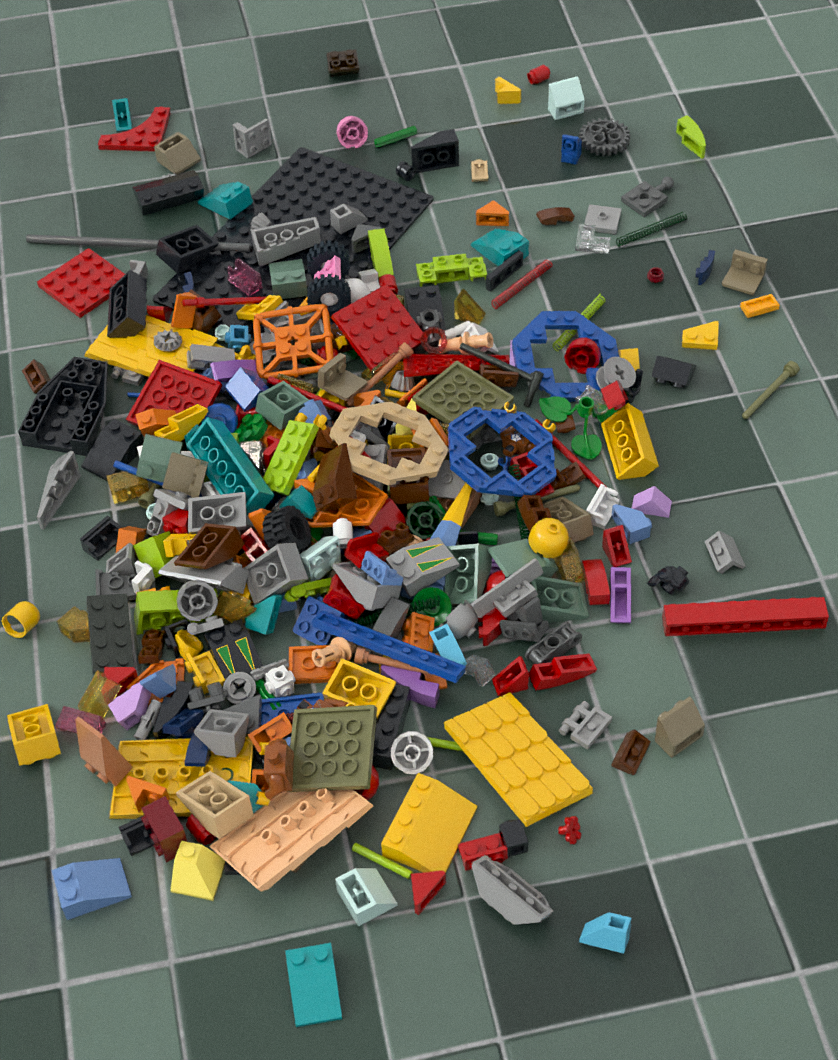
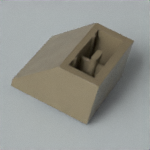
(176, 153)
(679, 727)

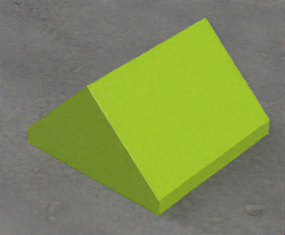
(153, 552)

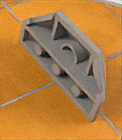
(509, 892)

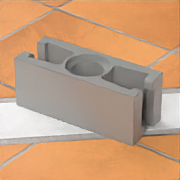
(202, 356)

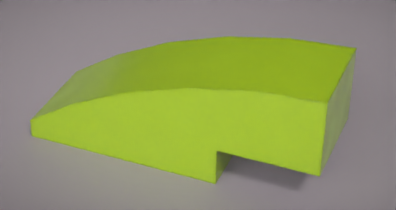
(691, 135)
(380, 252)

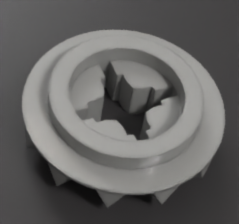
(170, 345)
(239, 678)

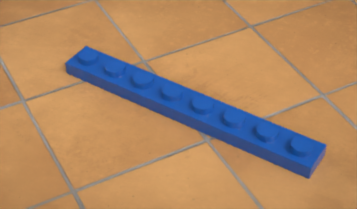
(389, 646)

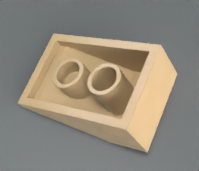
(216, 804)

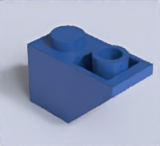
(571, 149)

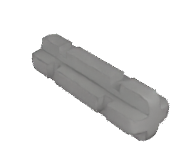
(260, 673)

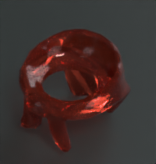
(433, 350)

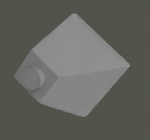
(223, 732)

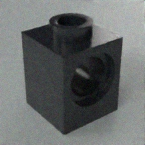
(514, 837)

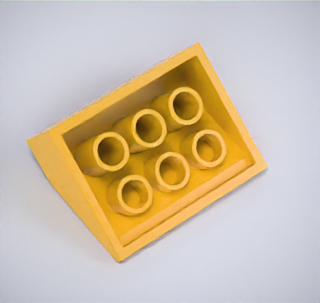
(428, 826)

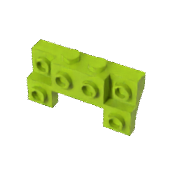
(450, 269)

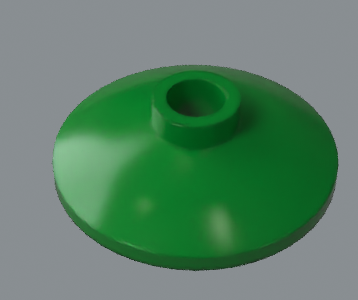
(439, 612)

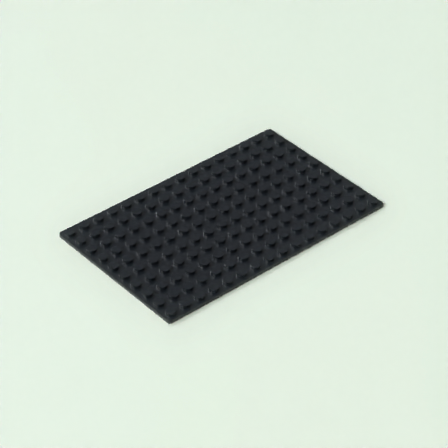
(299, 190)

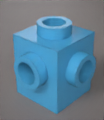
(237, 337)

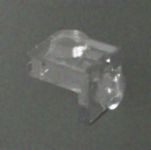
(480, 669)

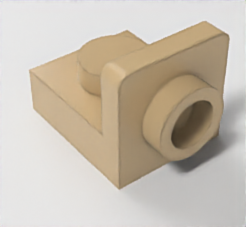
(479, 170)

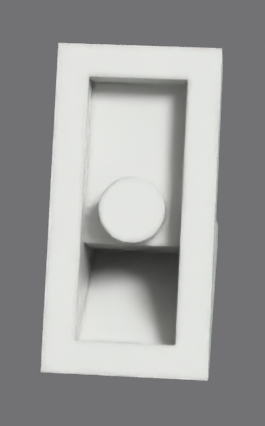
(370, 278)

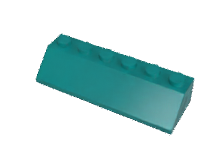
(228, 464)

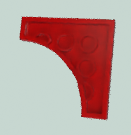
(141, 137)

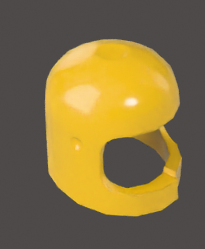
(26, 614)

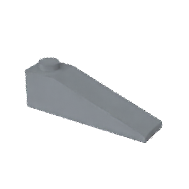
(59, 483)

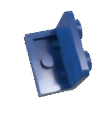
(310, 610)

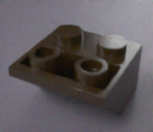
(342, 63)

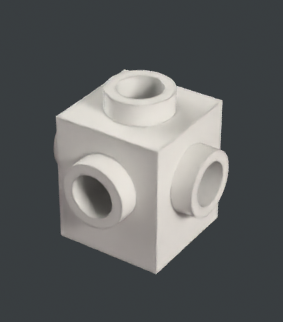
(280, 682)

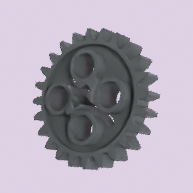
(614, 133)

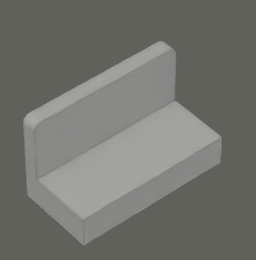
(724, 552)

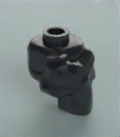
(671, 579)

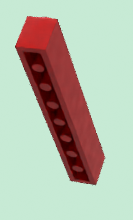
(745, 616)

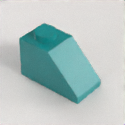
(265, 616)

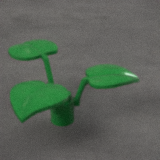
(558, 408)

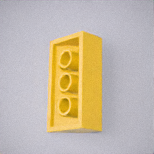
(629, 443)

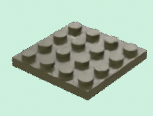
(458, 391)
(333, 747)

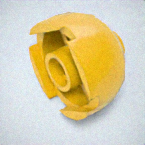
(549, 537)

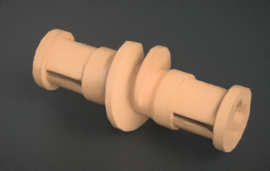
(474, 341)
(337, 650)

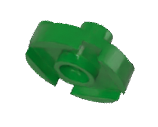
(251, 428)

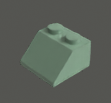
(280, 404)
(156, 457)

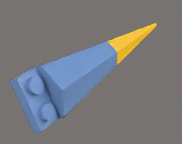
(449, 529)

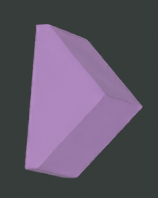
(652, 502)

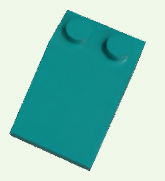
(227, 199)
(501, 245)
(313, 985)

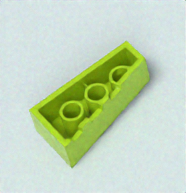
(158, 610)

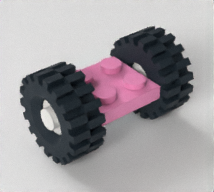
(329, 268)

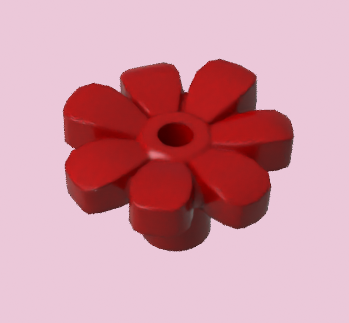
(570, 829)

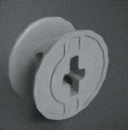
(616, 369)

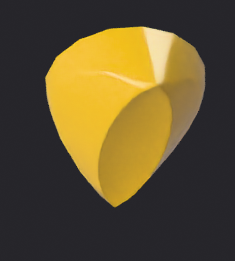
(188, 644)

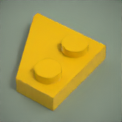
(701, 336)

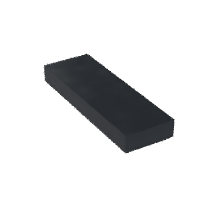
(503, 271)

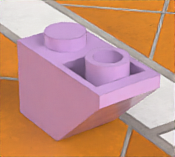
(130, 705)

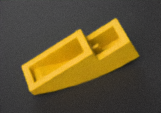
(182, 423)

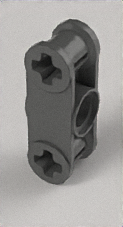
(562, 638)

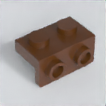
(499, 376)

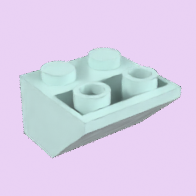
(565, 98)
(321, 557)
(364, 894)

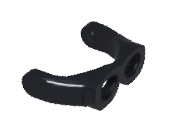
(637, 384)

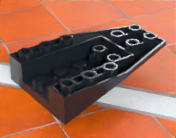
(68, 409)

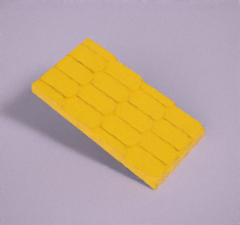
(139, 352)
(518, 758)
(164, 765)

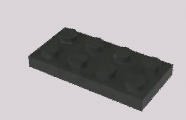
(109, 631)

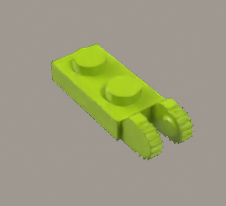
(308, 589)

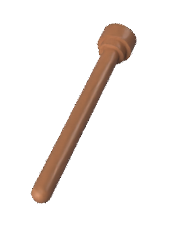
(403, 352)
(363, 656)

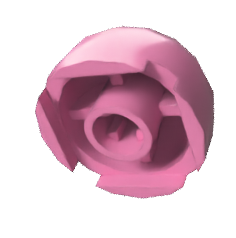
(352, 132)

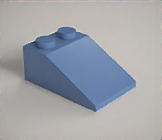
(90, 886)

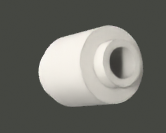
(343, 530)

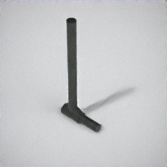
(534, 379)

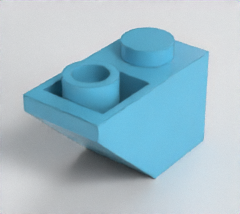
(447, 644)
(607, 932)

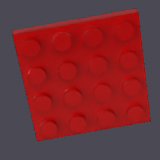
(81, 282)
(377, 326)
(174, 390)

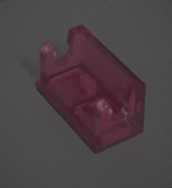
(244, 277)
(67, 720)

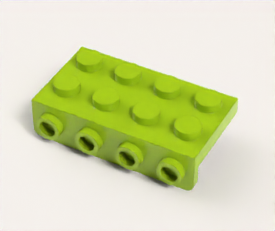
(289, 456)

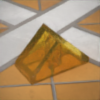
(467, 309)

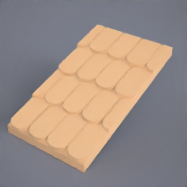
(288, 832)

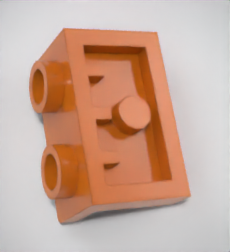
(417, 631)

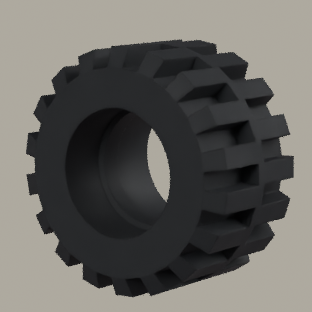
(287, 526)

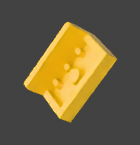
(204, 670)

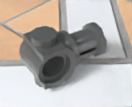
(433, 338)

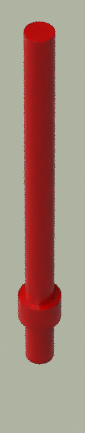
(200, 302)
(327, 403)
(572, 458)

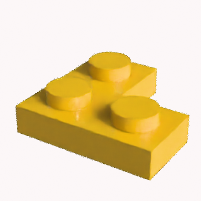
(248, 311)

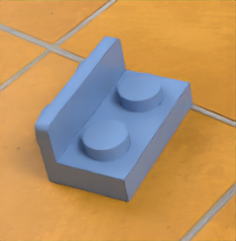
(380, 570)

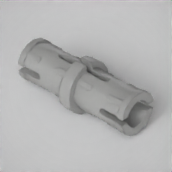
(148, 720)

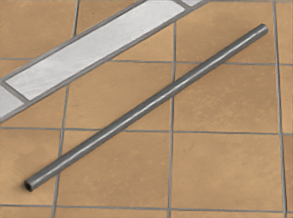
(122, 242)

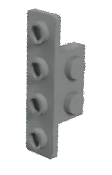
(511, 592)

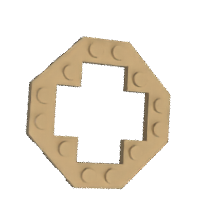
(406, 469)

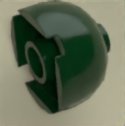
(423, 519)

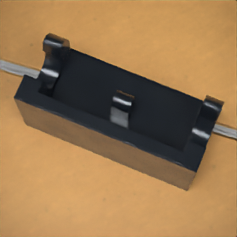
(101, 538)
(136, 836)

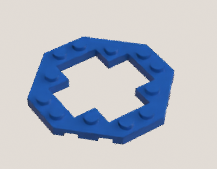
(536, 334)
(503, 482)

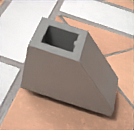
(345, 218)
(160, 510)

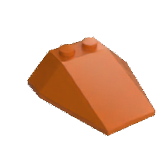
(359, 511)

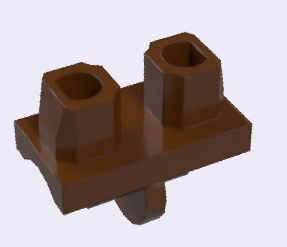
(395, 540)

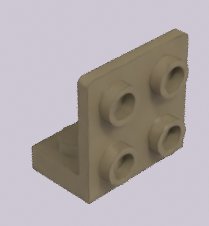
(745, 272)
(338, 381)
(185, 474)

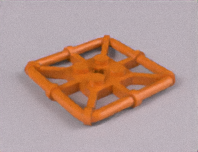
(284, 335)

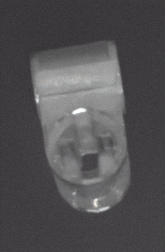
(599, 403)

